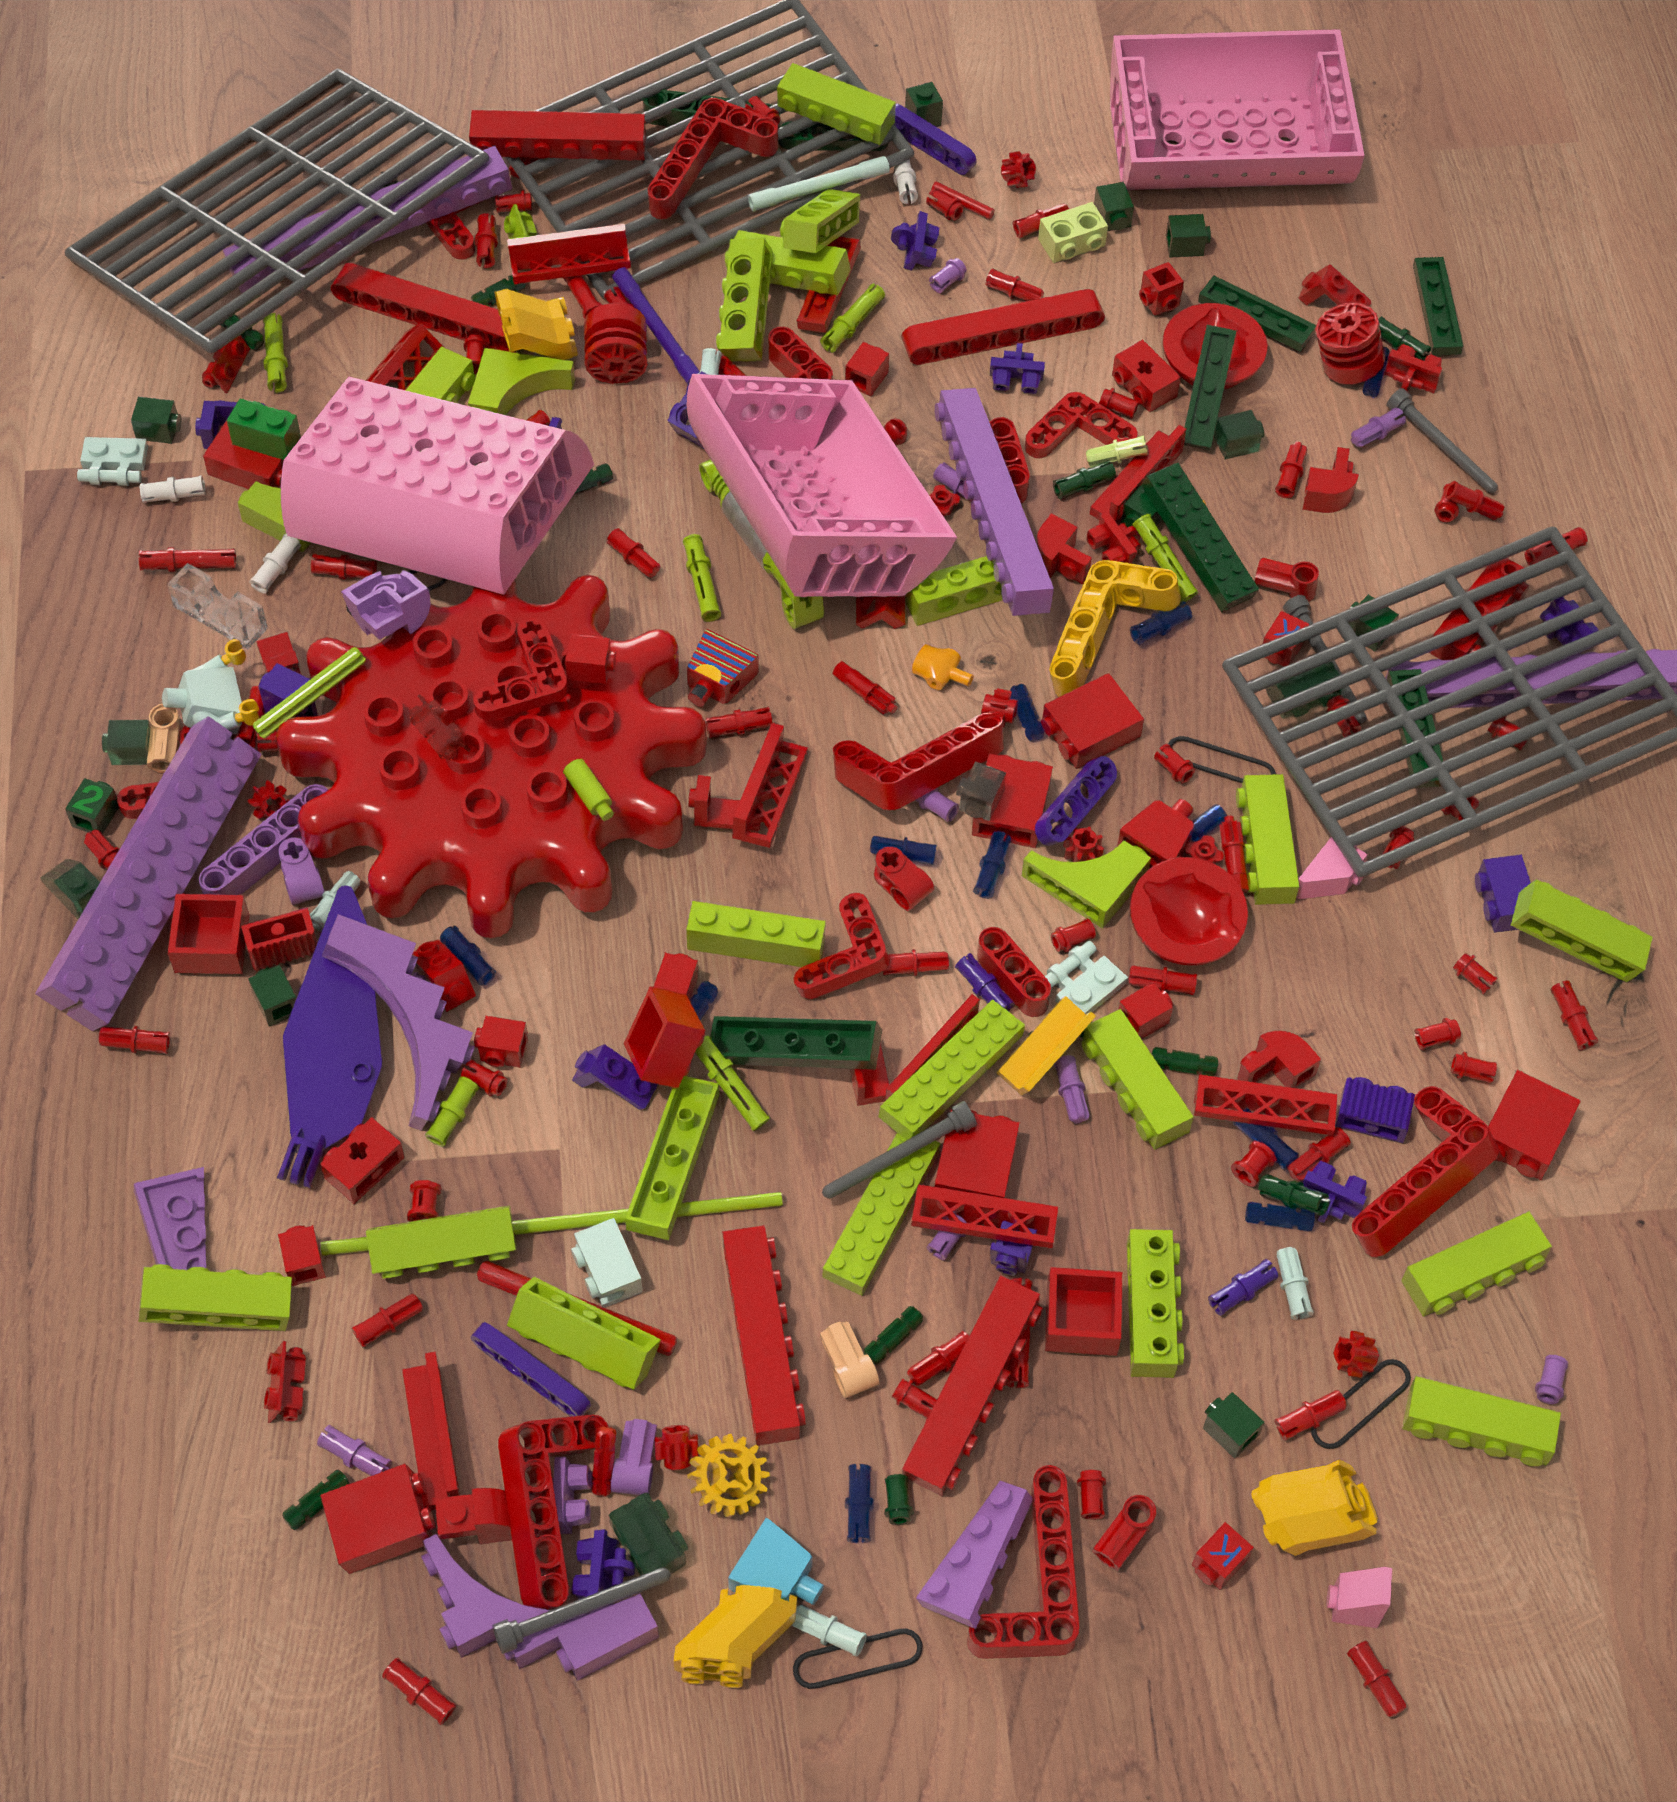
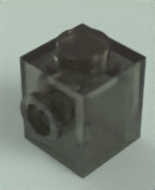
(981, 791)

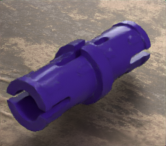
(982, 982)
(1243, 1287)

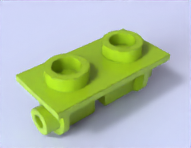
(519, 224)

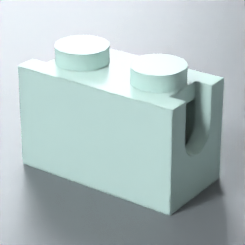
(607, 1263)

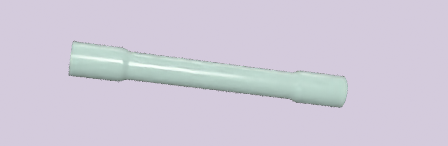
(773, 196)

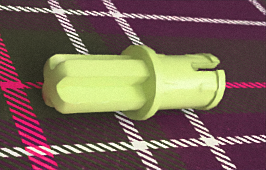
(1117, 451)

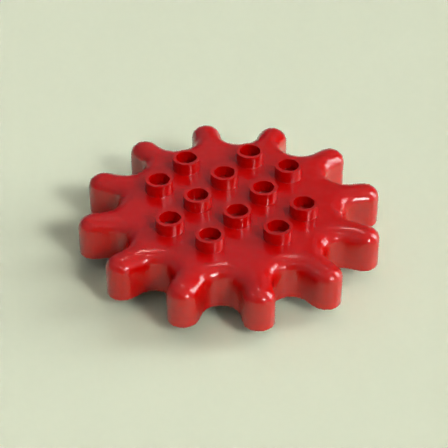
(505, 806)

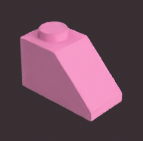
(1328, 873)
(1360, 1597)

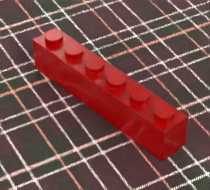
(560, 134)
(761, 1335)
(971, 1386)

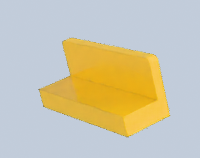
(1044, 1045)

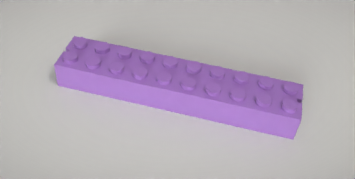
(147, 874)

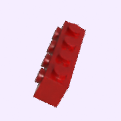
(1485, 606)

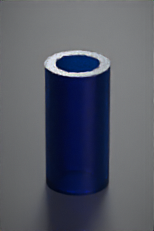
(1208, 821)

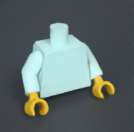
(213, 692)

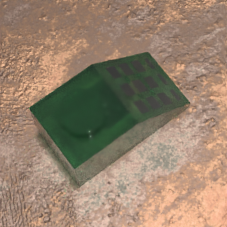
(71, 885)

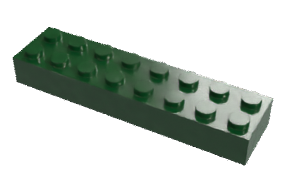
(1199, 537)
(797, 1042)

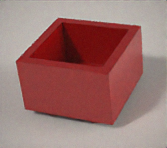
(208, 934)
(664, 1037)
(1083, 1311)

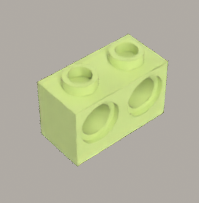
(1073, 232)

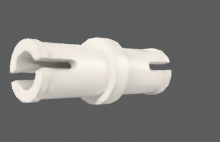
(905, 179)
(172, 489)
(275, 564)

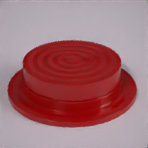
(1186, 333)
(1188, 911)

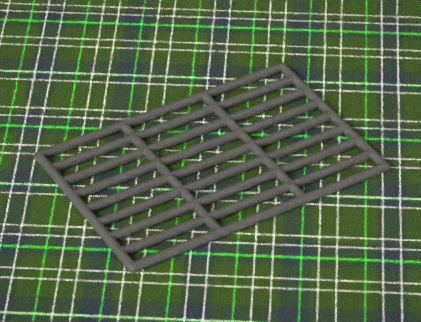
(652, 166)
(253, 247)
(1406, 719)

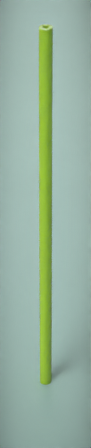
(590, 1219)

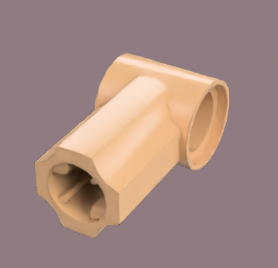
(163, 739)
(852, 1368)

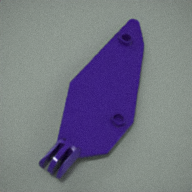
(329, 1053)

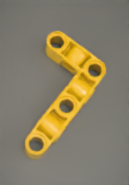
(1104, 588)

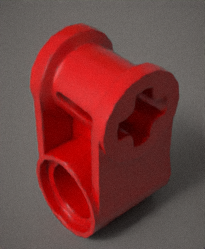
(901, 878)

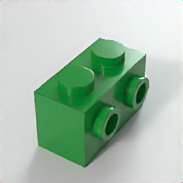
(263, 428)

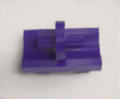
(913, 240)
(1019, 366)
(1569, 633)
(1343, 1199)
(606, 1561)

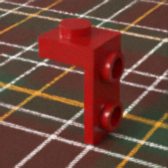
(1334, 285)
(713, 811)
(445, 971)

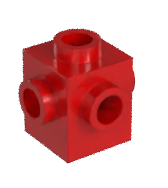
(1161, 288)

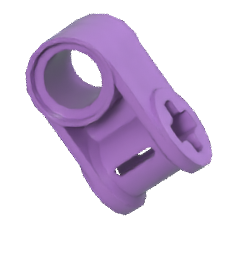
(300, 874)

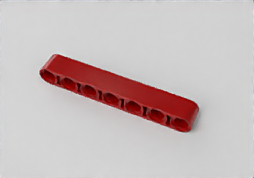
(418, 305)
(1002, 326)

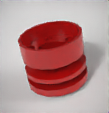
(615, 343)
(1350, 343)

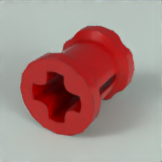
(1253, 1163)
(423, 1200)

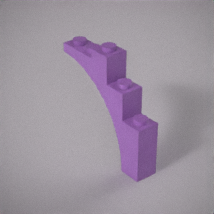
(387, 967)
(584, 1641)

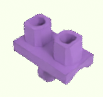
(566, 1480)

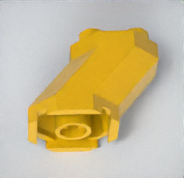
(536, 324)
(1315, 1508)
(734, 1635)

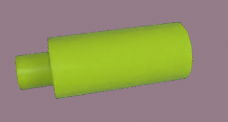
(589, 789)

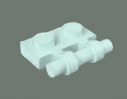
(112, 460)
(1093, 986)

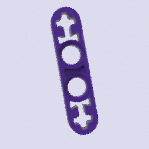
(954, 153)
(1078, 803)
(530, 1370)

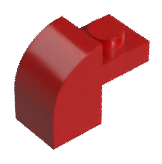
(1331, 489)
(1056, 545)
(278, 650)
(1284, 1055)
(478, 1514)

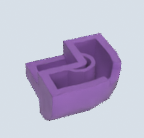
(388, 603)

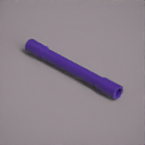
(632, 291)

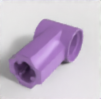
(633, 1468)

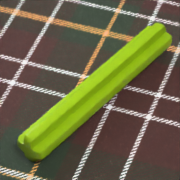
(309, 692)

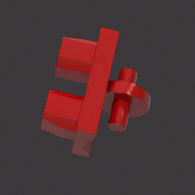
(1412, 371)
(1120, 540)

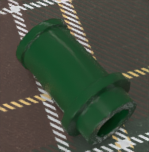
(899, 1508)

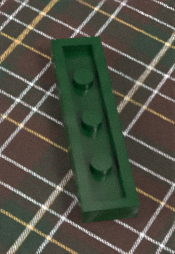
(1437, 306)
(1273, 320)
(1208, 386)
(1410, 701)

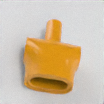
(940, 666)

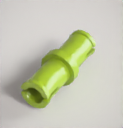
(451, 1111)

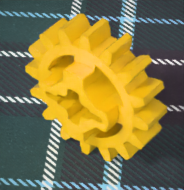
(739, 1483)

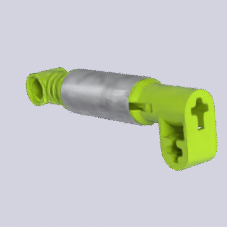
(797, 609)

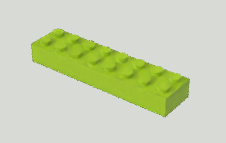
(951, 1070)
(672, 1158)
(878, 1218)

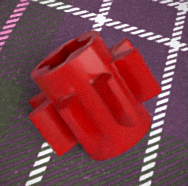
(1018, 169)
(1001, 704)
(262, 794)
(1083, 845)
(1356, 1354)
(676, 1447)

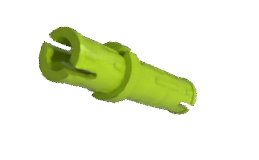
(846, 325)
(275, 361)
(1159, 548)
(699, 567)
(755, 1116)

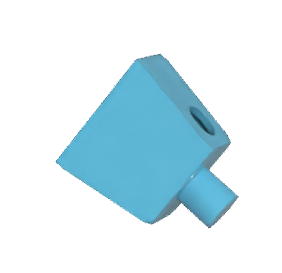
(777, 1563)

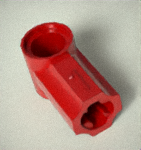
(1294, 579)
(1124, 1533)

